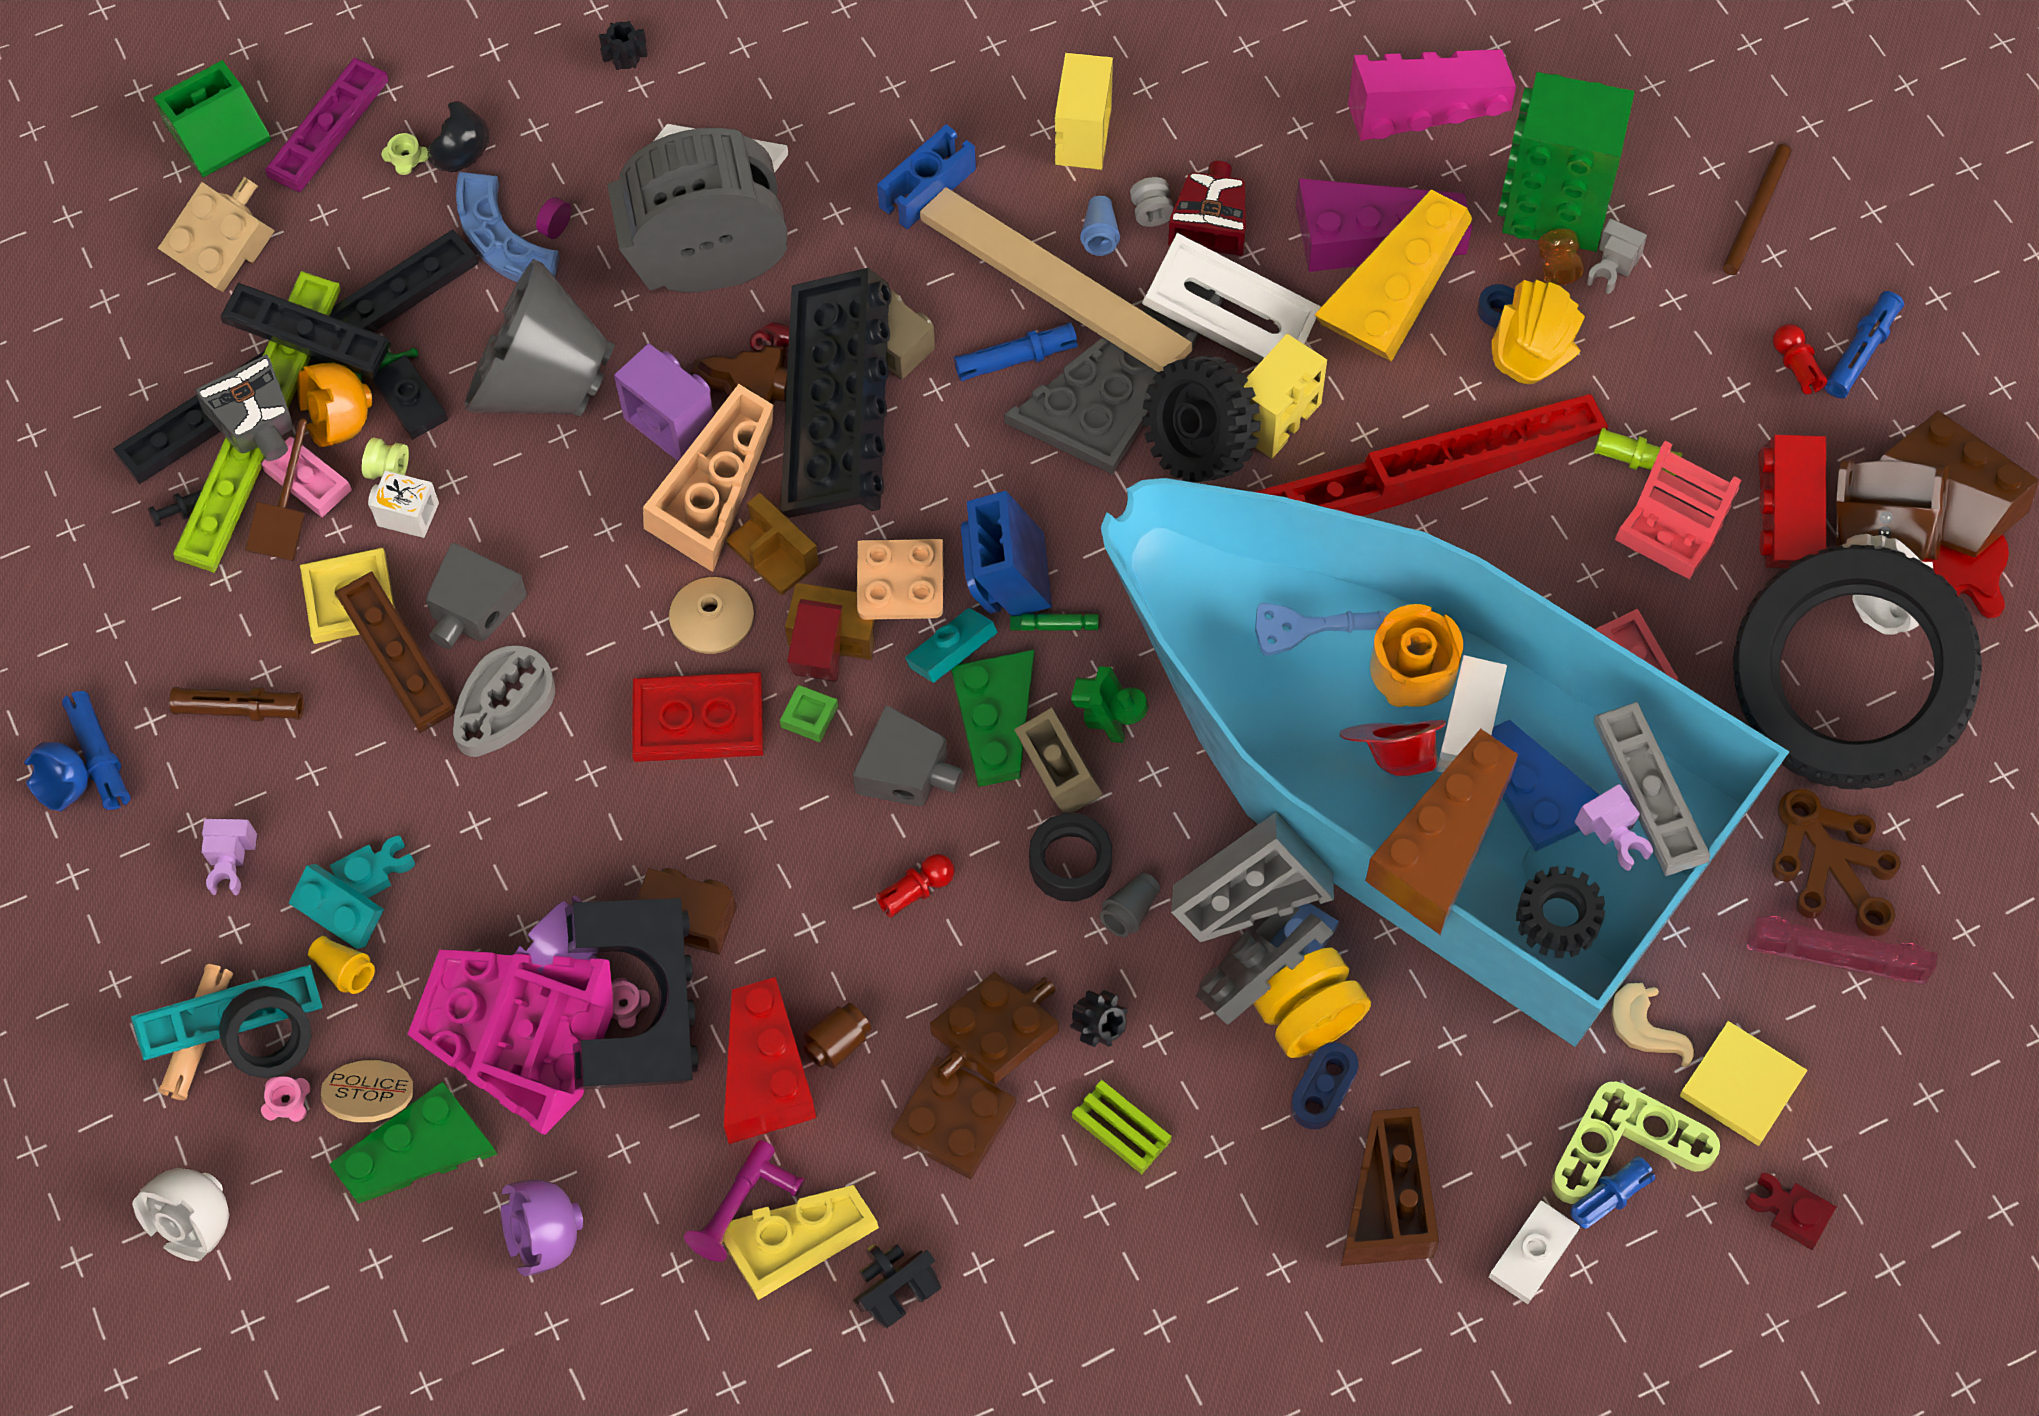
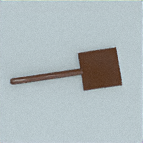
(276, 528)

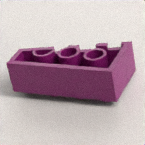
(1350, 220)

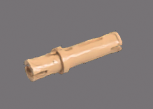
(185, 1062)

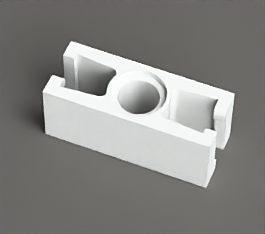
(1472, 706)

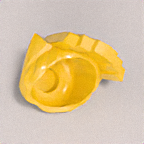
(1536, 332)

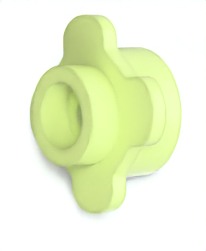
(404, 144)

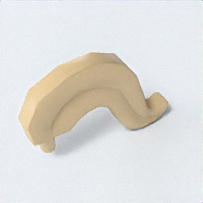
(1632, 1026)

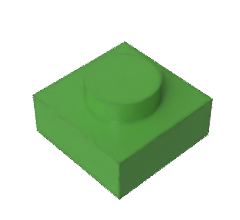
(809, 713)

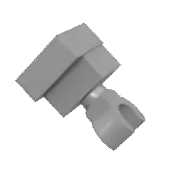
(1621, 252)

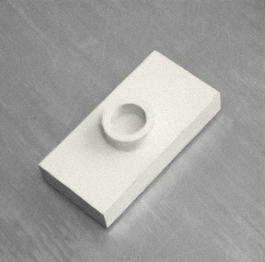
(1534, 1252)

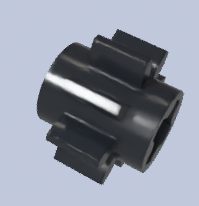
(623, 45)
(1099, 1018)

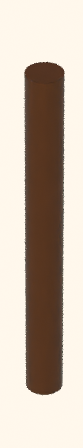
(1757, 209)

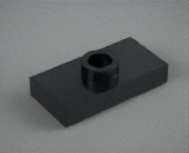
(409, 397)

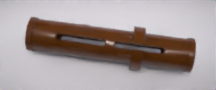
(253, 704)

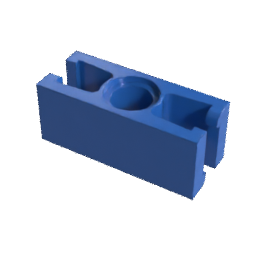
(912, 172)

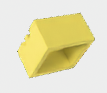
(1083, 111)
(1286, 388)

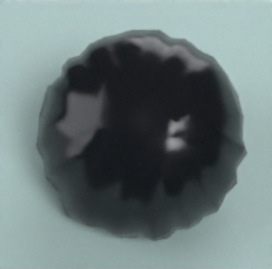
(461, 140)

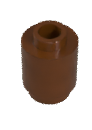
(836, 1036)

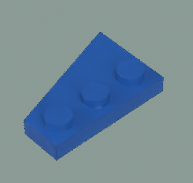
(1541, 790)

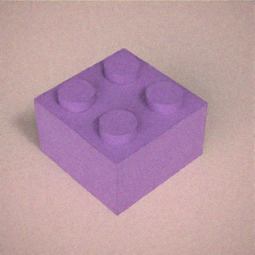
(664, 400)

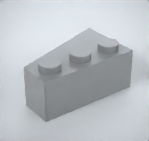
(1251, 879)

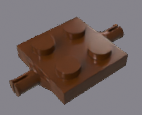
(993, 1028)

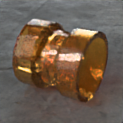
(1560, 255)

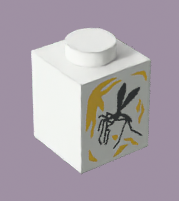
(403, 503)

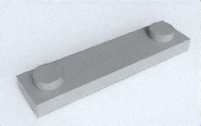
(1651, 789)

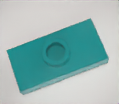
(951, 645)

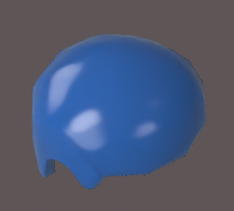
(57, 775)

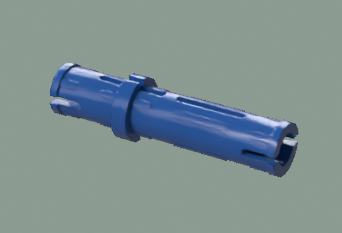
(1885, 312)
(1024, 349)
(101, 764)

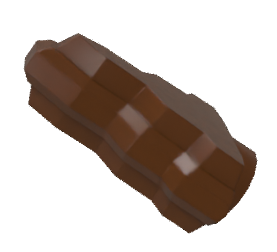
(756, 370)

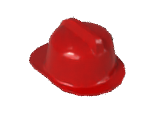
(1400, 747)

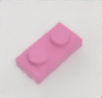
(313, 480)

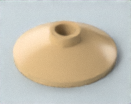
(713, 630)

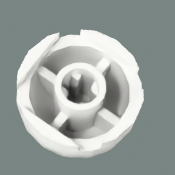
(185, 1210)

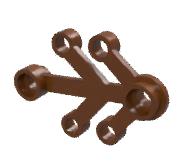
(1833, 856)

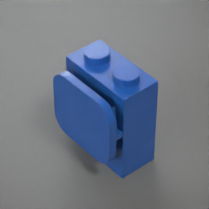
(1005, 556)

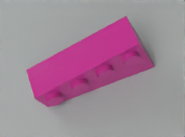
(1427, 91)

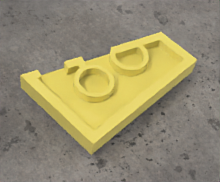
(790, 1240)

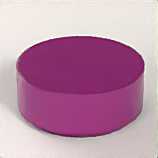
(553, 217)

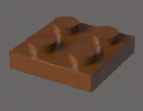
(954, 1119)

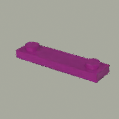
(326, 125)

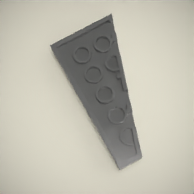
(1098, 398)

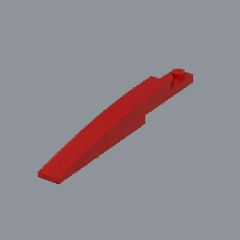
(1447, 459)

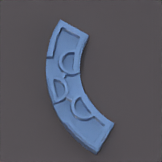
(488, 232)

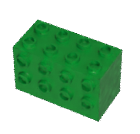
(1564, 158)

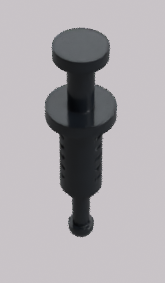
(182, 505)

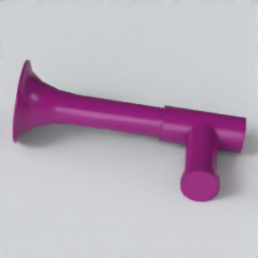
(709, 1239)

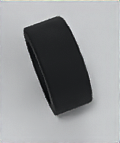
(1070, 826)
(284, 1058)

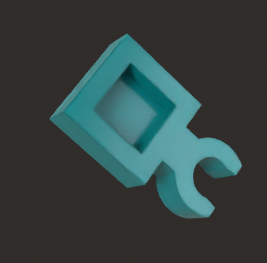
(369, 871)

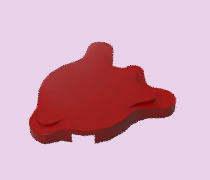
(1976, 576)

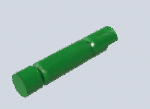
(1054, 622)

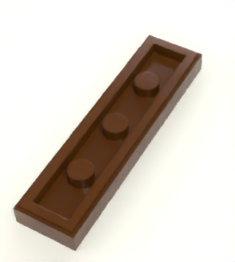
(395, 652)

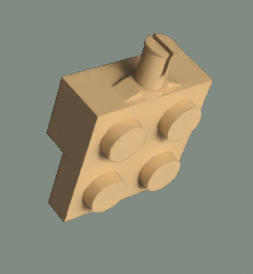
(217, 234)

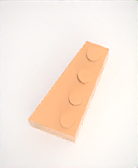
(707, 485)

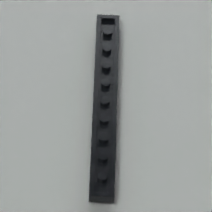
(366, 308)

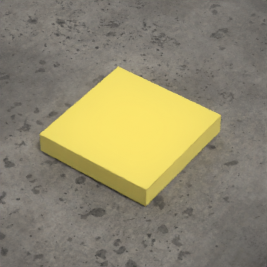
(324, 577)
(1743, 1083)

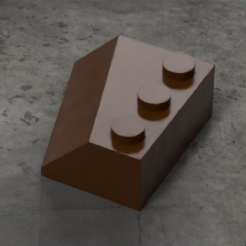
(1984, 486)

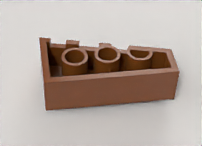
(1438, 840)

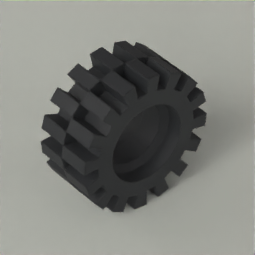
(1566, 887)

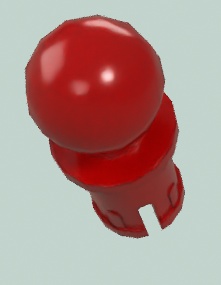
(1798, 357)
(935, 872)

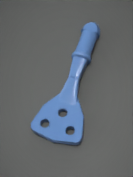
(1303, 627)

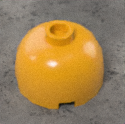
(335, 402)

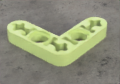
(1629, 1123)

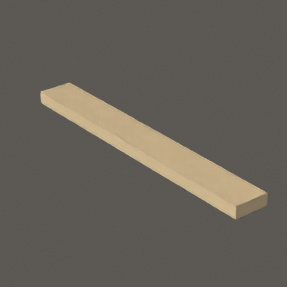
(1055, 281)

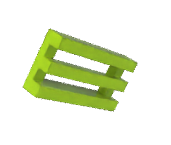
(1092, 1101)

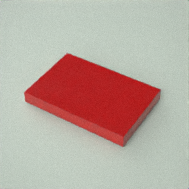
(697, 717)

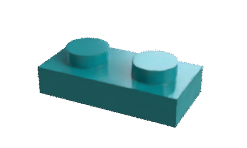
(336, 906)

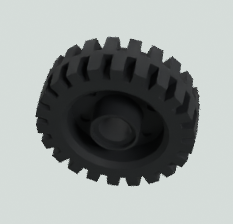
(1201, 418)

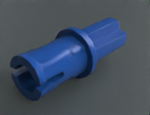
(1612, 1192)

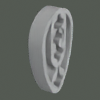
(487, 683)

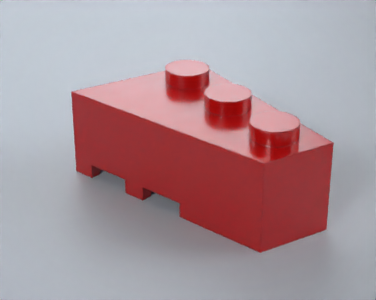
(1792, 498)

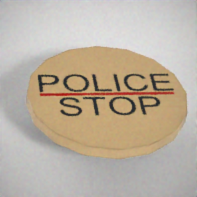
(367, 1091)

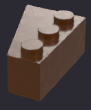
(1393, 1194)

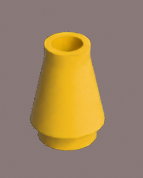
(343, 965)

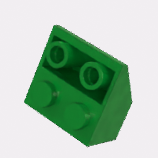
(212, 118)

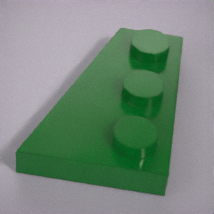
(992, 704)
(417, 1142)

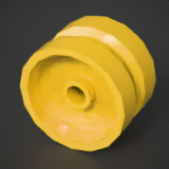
(1312, 1003)

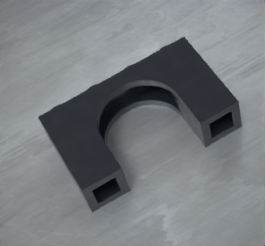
(655, 935)

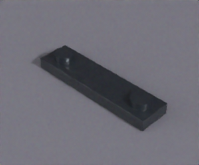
(305, 330)

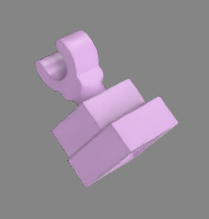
(1611, 819)
(225, 848)

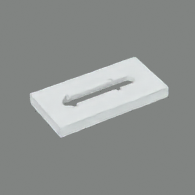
(1200, 265)

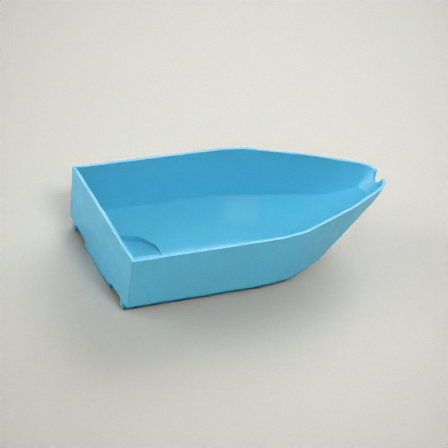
(1272, 724)

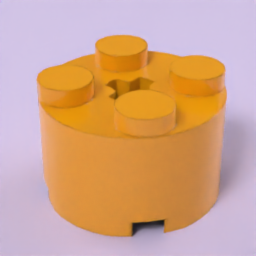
(1416, 656)

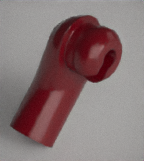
(772, 335)

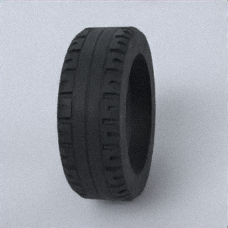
(1877, 574)

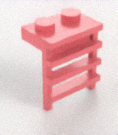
(1671, 529)

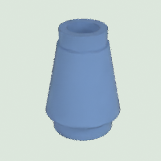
(1100, 227)

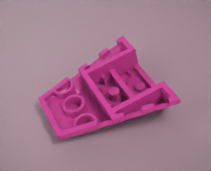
(515, 1025)

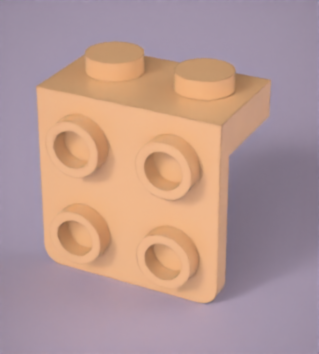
(900, 579)

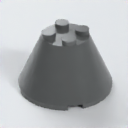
(542, 354)

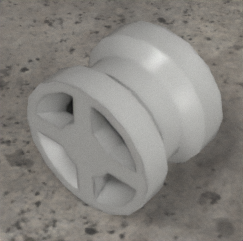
(1152, 201)

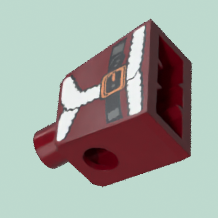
(1211, 210)

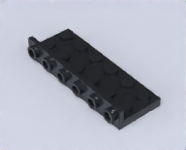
(836, 394)

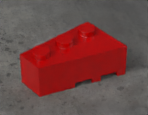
(763, 1066)

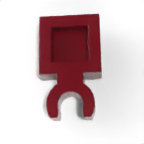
(1798, 1213)

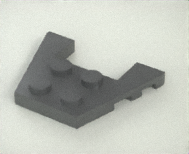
(1254, 960)

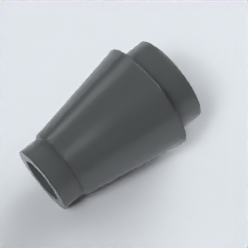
(1129, 905)

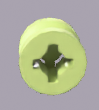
(383, 457)

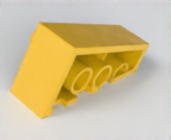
(1395, 281)

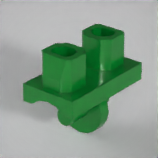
(1109, 704)

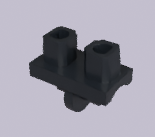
(879, 1297)

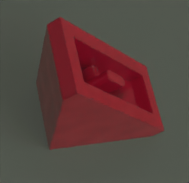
(816, 640)

